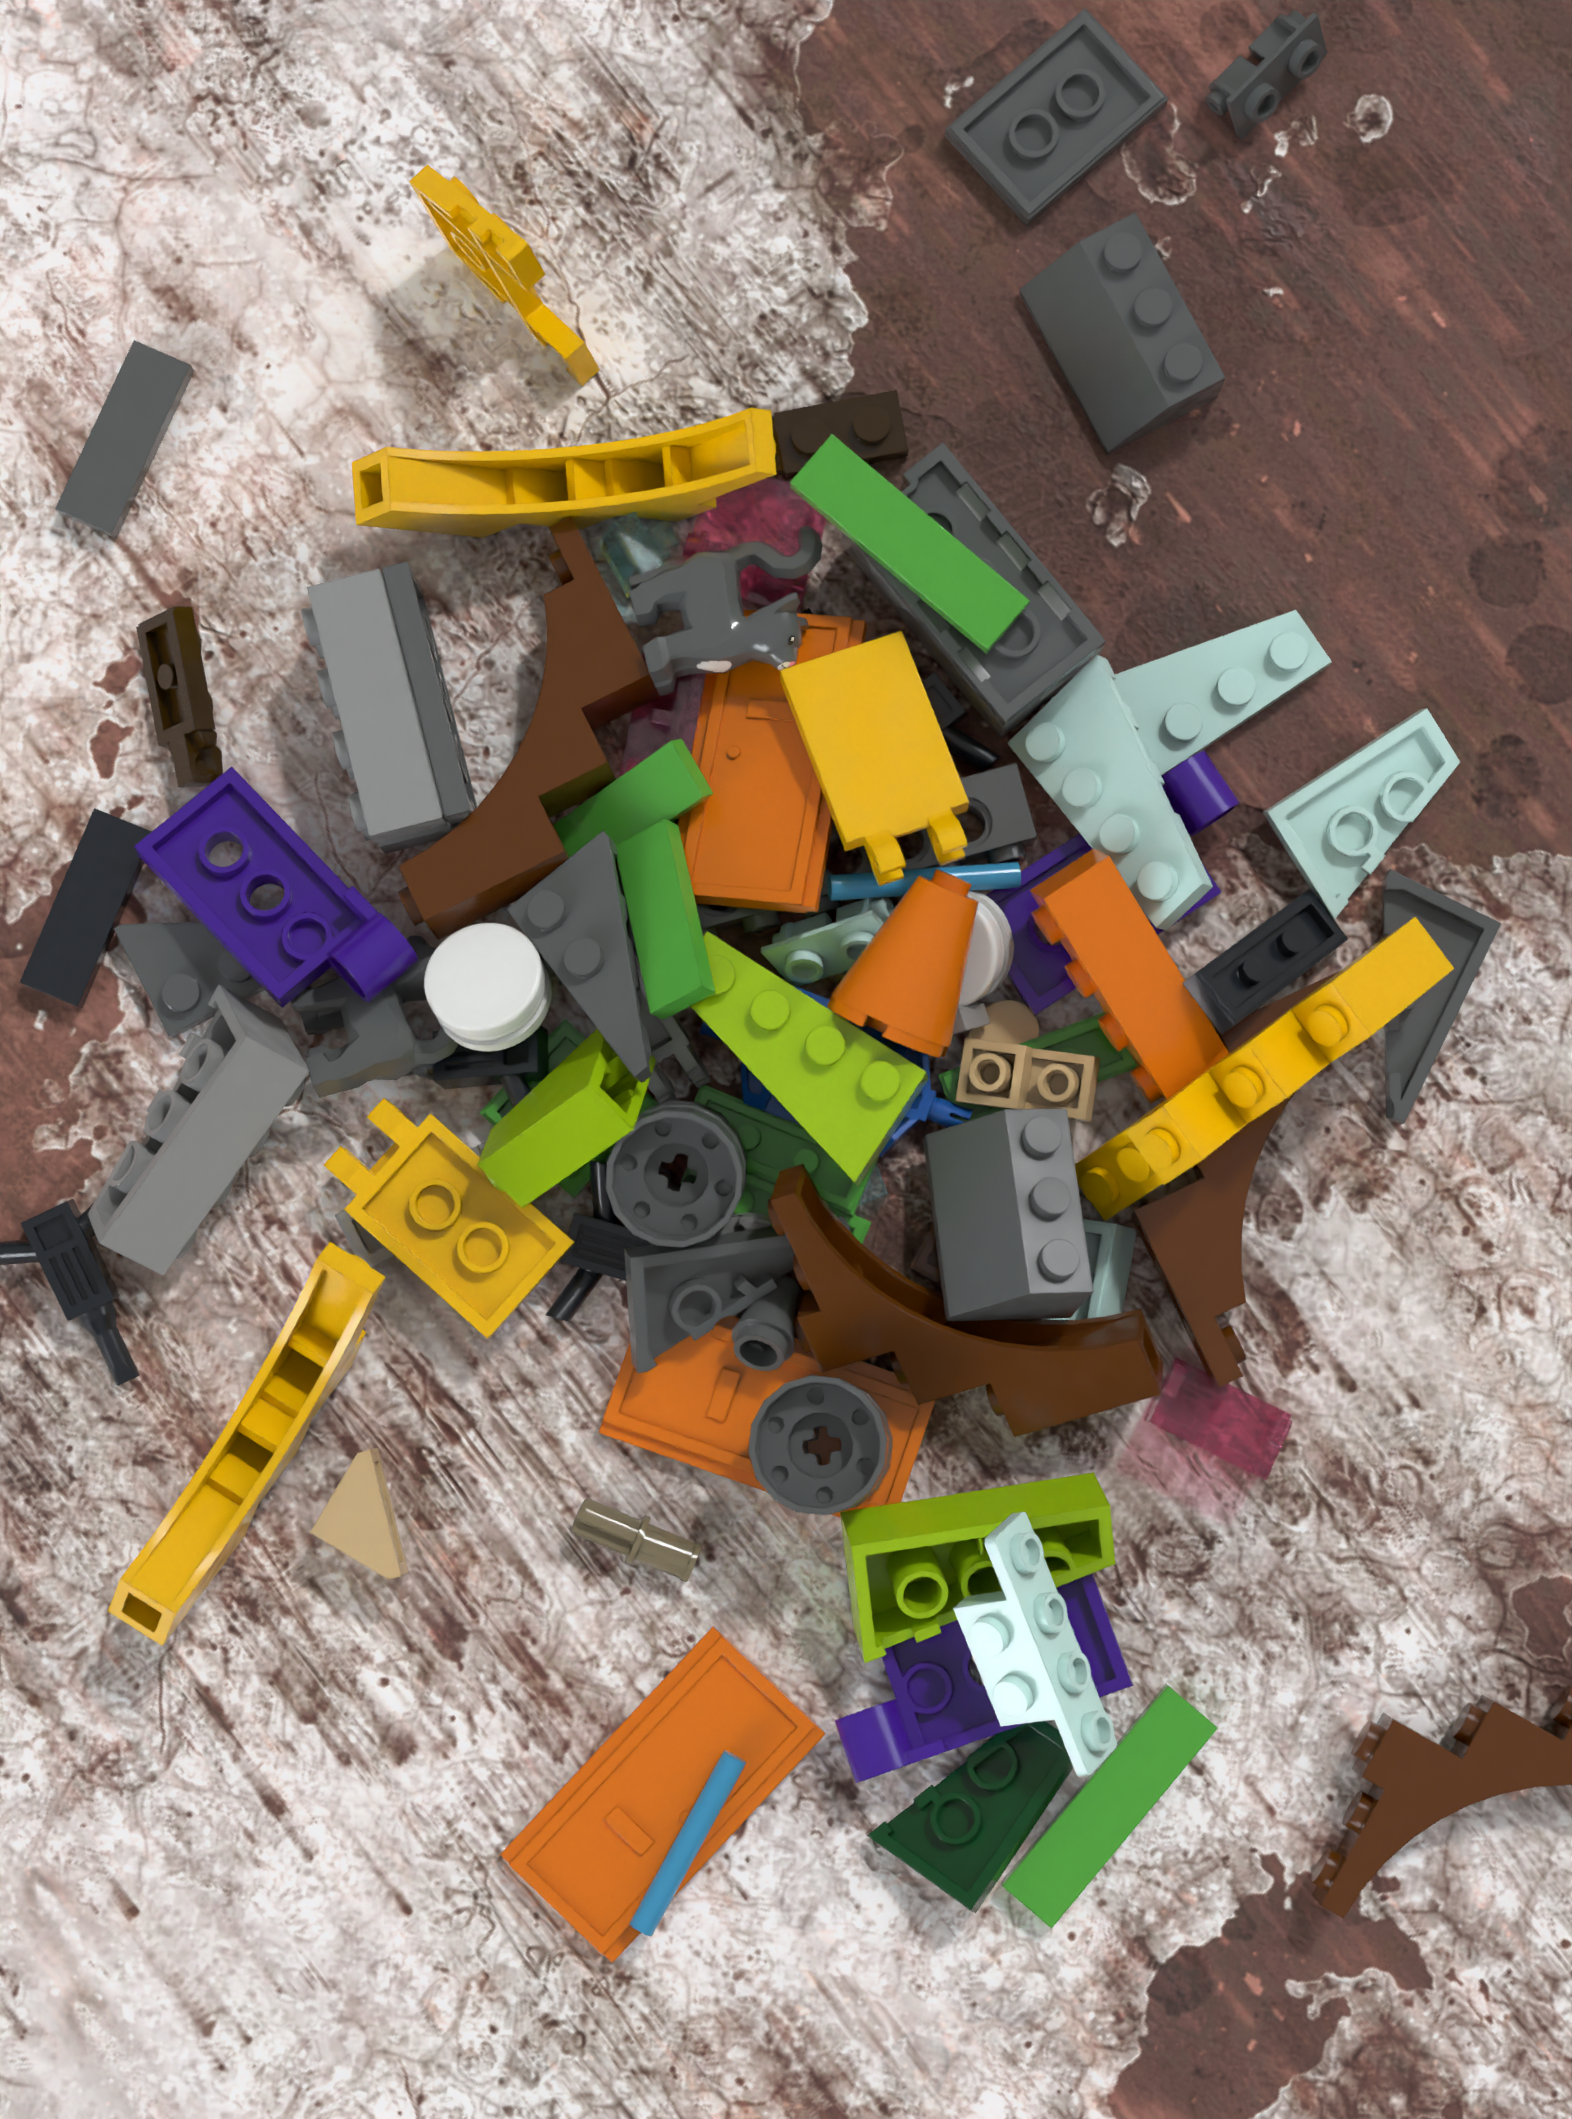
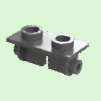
(1288, 53)

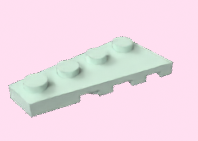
(1217, 685)
(1101, 778)

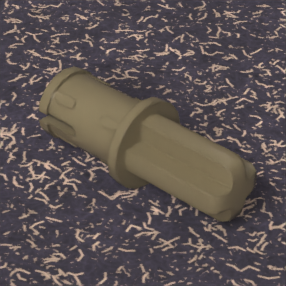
(636, 1539)

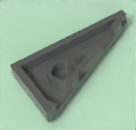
(581, 932)
(182, 969)
(1422, 1027)
(694, 1286)

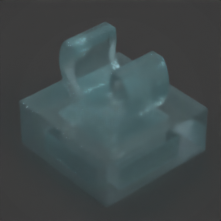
(636, 550)

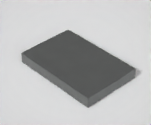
(1056, 117)

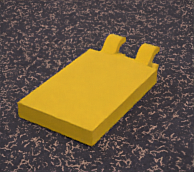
(878, 752)
(448, 1219)

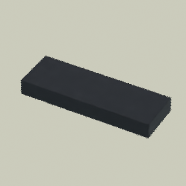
(86, 909)
(1265, 961)

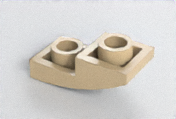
(1027, 1078)

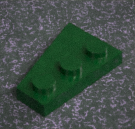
(980, 1813)

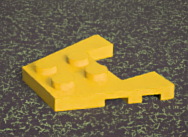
(500, 262)

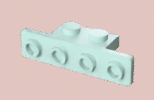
(1030, 1649)

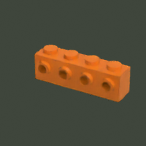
(1128, 973)

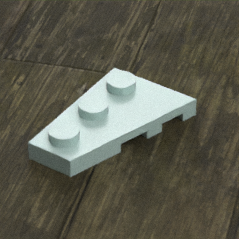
(1358, 807)

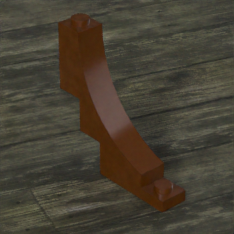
(509, 839)
(1198, 1229)

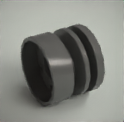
(643, 1188)
(793, 1418)

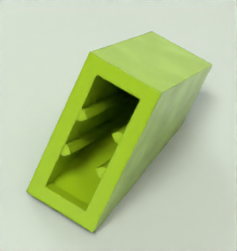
(564, 1121)

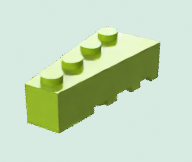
(815, 1063)
(928, 1554)

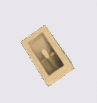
(362, 1518)

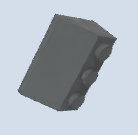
(1122, 334)
(1008, 1217)

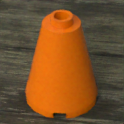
(914, 967)

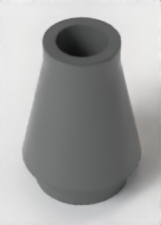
(767, 1328)

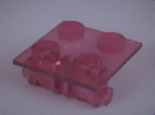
(764, 513)

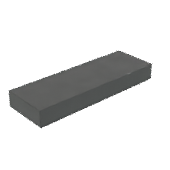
(124, 439)

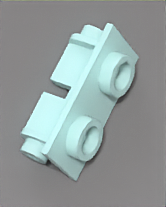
(822, 948)

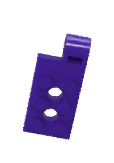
(314, 925)
(1038, 969)
(943, 1704)

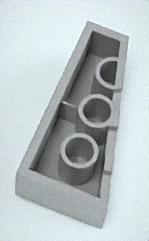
(199, 1133)

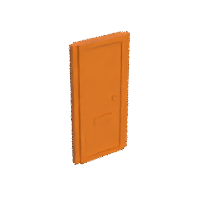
(767, 823)
(705, 1399)
(622, 1810)

